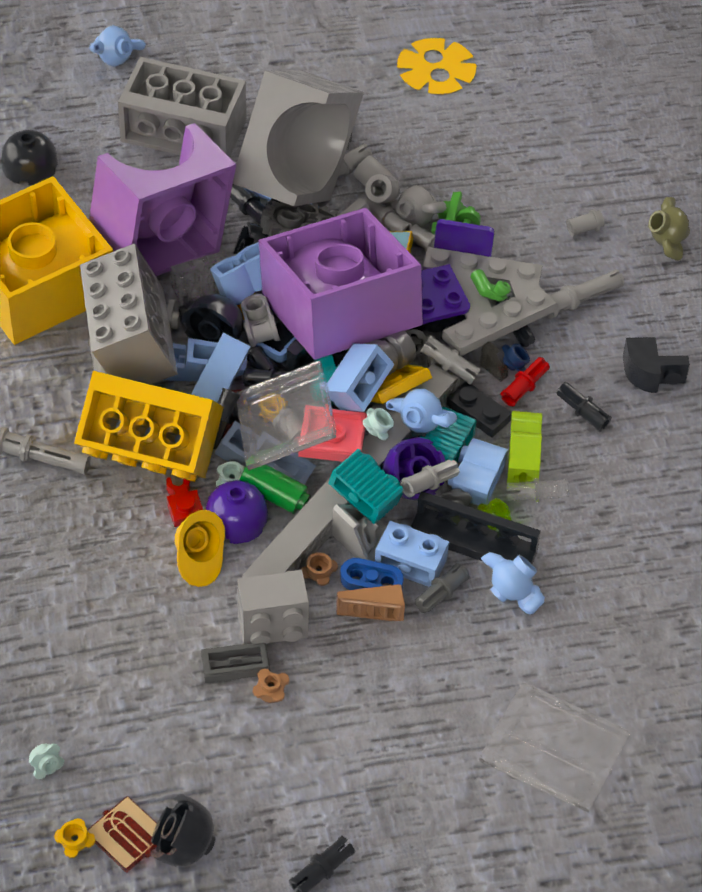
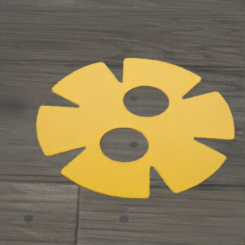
(422, 69)

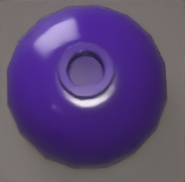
(409, 458)
(241, 510)

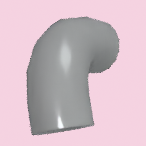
(379, 182)

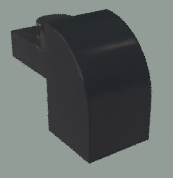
(648, 369)

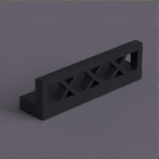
(474, 537)

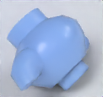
(115, 45)
(421, 411)
(514, 581)

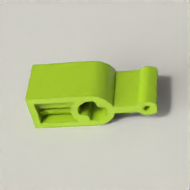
(524, 447)

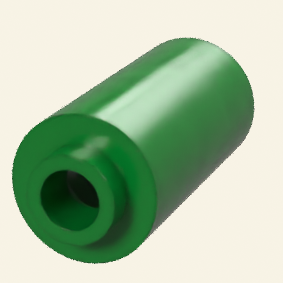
(278, 487)

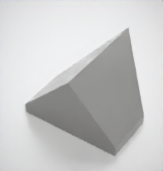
(356, 531)

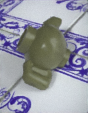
(670, 228)

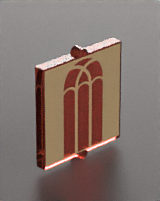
(125, 834)

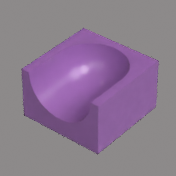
(166, 212)
(341, 282)

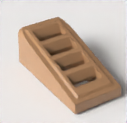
(372, 603)

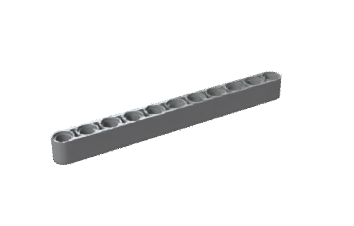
(313, 522)

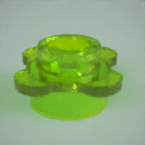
(497, 507)

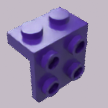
(464, 237)
(442, 294)

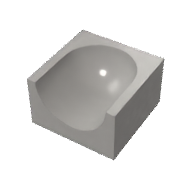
(297, 137)

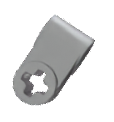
(258, 320)

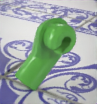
(486, 289)

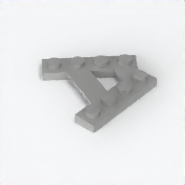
(487, 322)

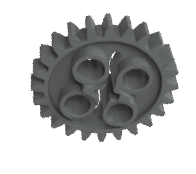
(285, 217)

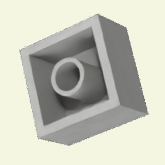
(273, 607)

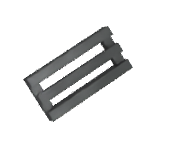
(236, 666)

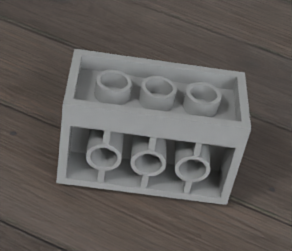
(168, 97)
(128, 317)

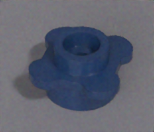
(515, 357)

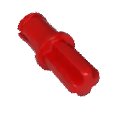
(524, 381)

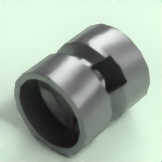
(398, 348)

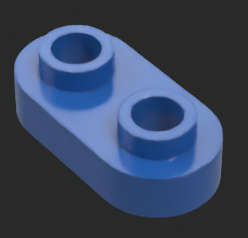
(371, 574)

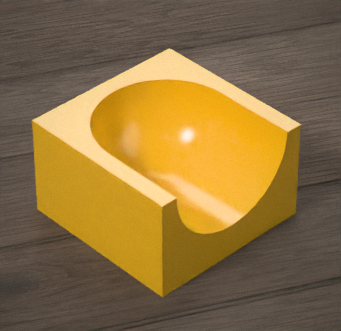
(40, 259)

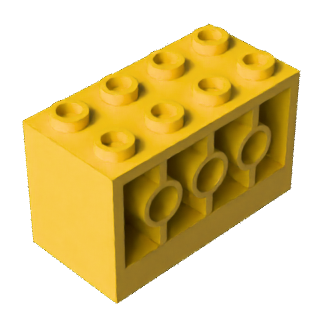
(142, 407)

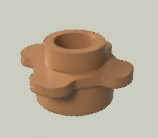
(319, 561)
(267, 693)

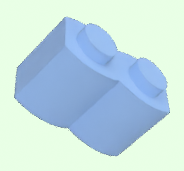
(239, 275)
(479, 470)

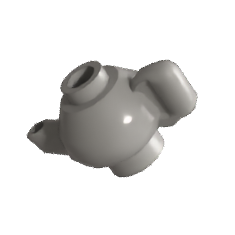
(417, 205)

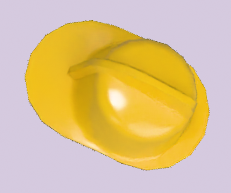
(200, 547)

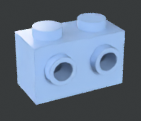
(359, 377)
(413, 552)

